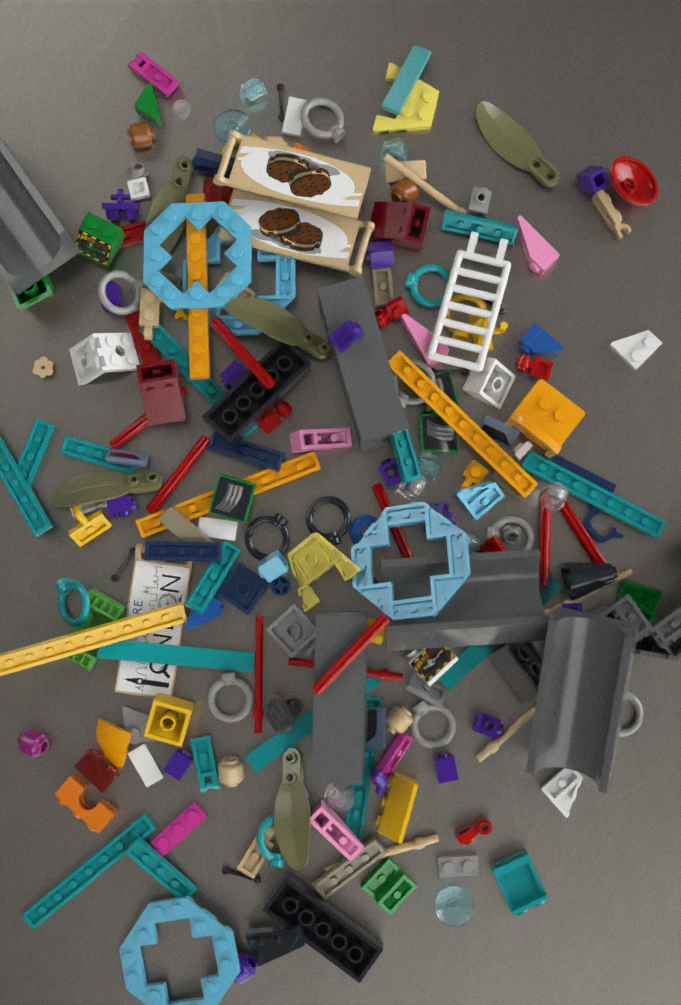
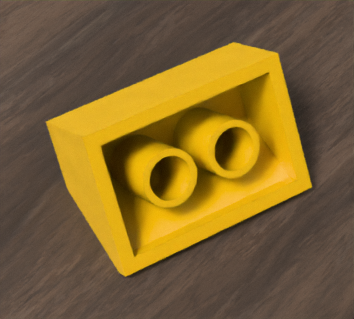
(397, 806)

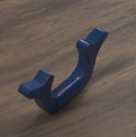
(593, 533)

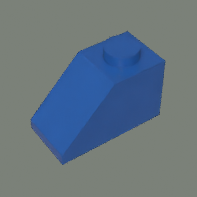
(539, 343)
(213, 610)

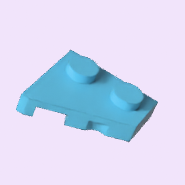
(479, 498)

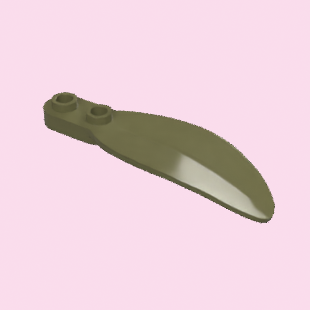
(514, 143)
(171, 193)
(278, 324)
(104, 486)
(292, 812)

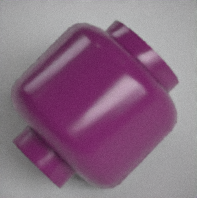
(33, 742)

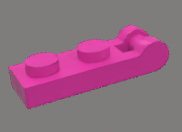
(153, 74)

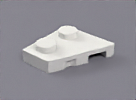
(636, 348)
(563, 789)

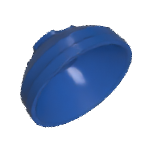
(356, 526)

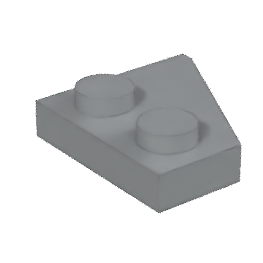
(136, 722)

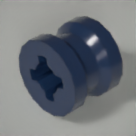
(278, 584)

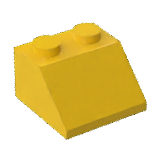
(169, 719)

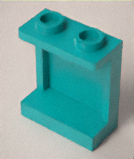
(519, 883)

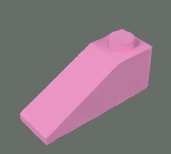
(537, 250)
(421, 339)
(320, 439)
(335, 830)

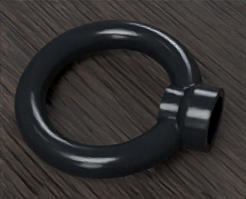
(279, 522)
(332, 537)

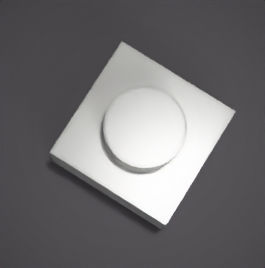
(138, 189)
(521, 449)

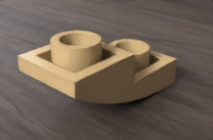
(417, 167)

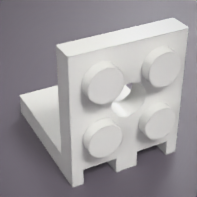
(98, 355)

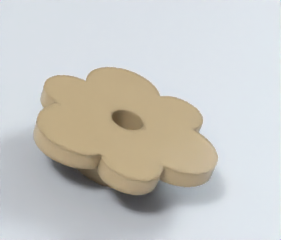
(39, 364)

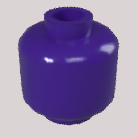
(247, 967)

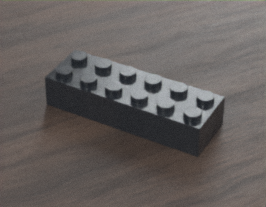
(250, 400)
(324, 927)

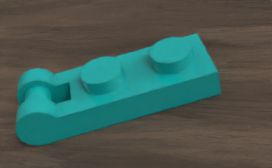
(205, 762)

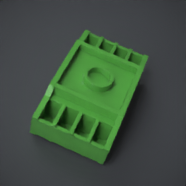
(102, 610)

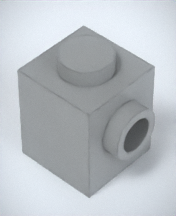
(479, 202)

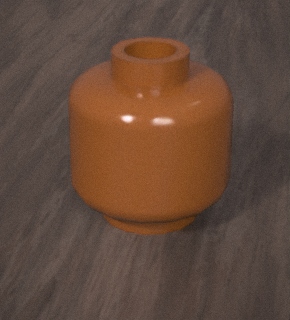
(140, 135)
(404, 191)

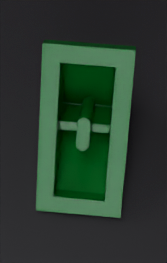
(147, 105)

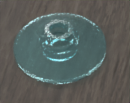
(231, 120)
(456, 915)

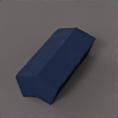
(209, 162)

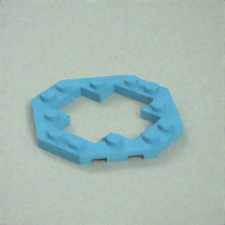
(198, 215)
(284, 282)
(442, 586)
(202, 925)

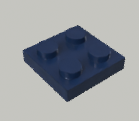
(243, 588)

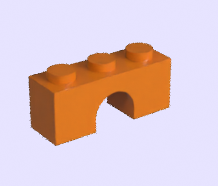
(72, 795)

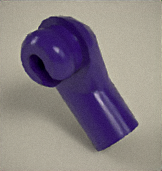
(380, 779)

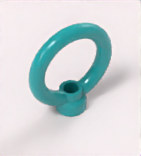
(412, 282)
(64, 587)
(275, 859)

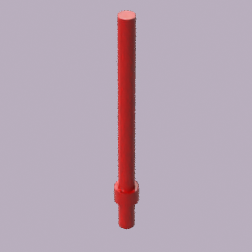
(383, 674)
(258, 712)

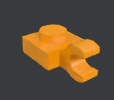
(474, 474)

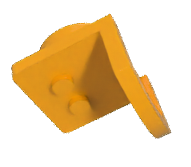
(546, 417)

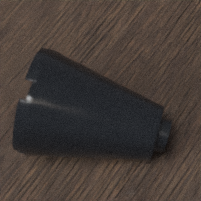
(585, 577)

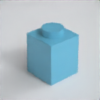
(272, 566)

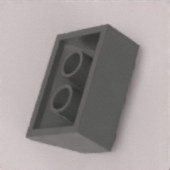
(520, 667)

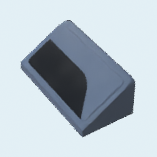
(499, 431)
(127, 457)
(375, 727)

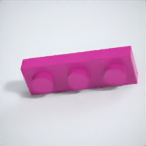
(394, 754)
(179, 828)

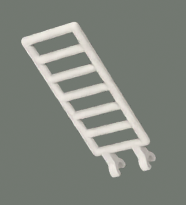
(491, 315)

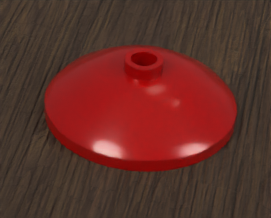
(633, 181)

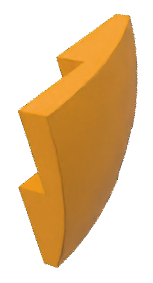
(113, 741)

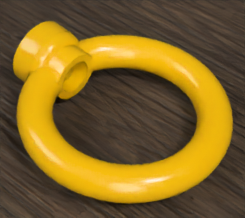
(463, 335)

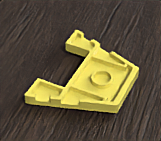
(417, 111)
(312, 560)

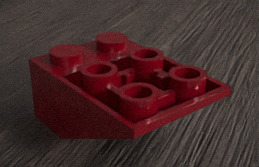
(400, 223)
(161, 392)

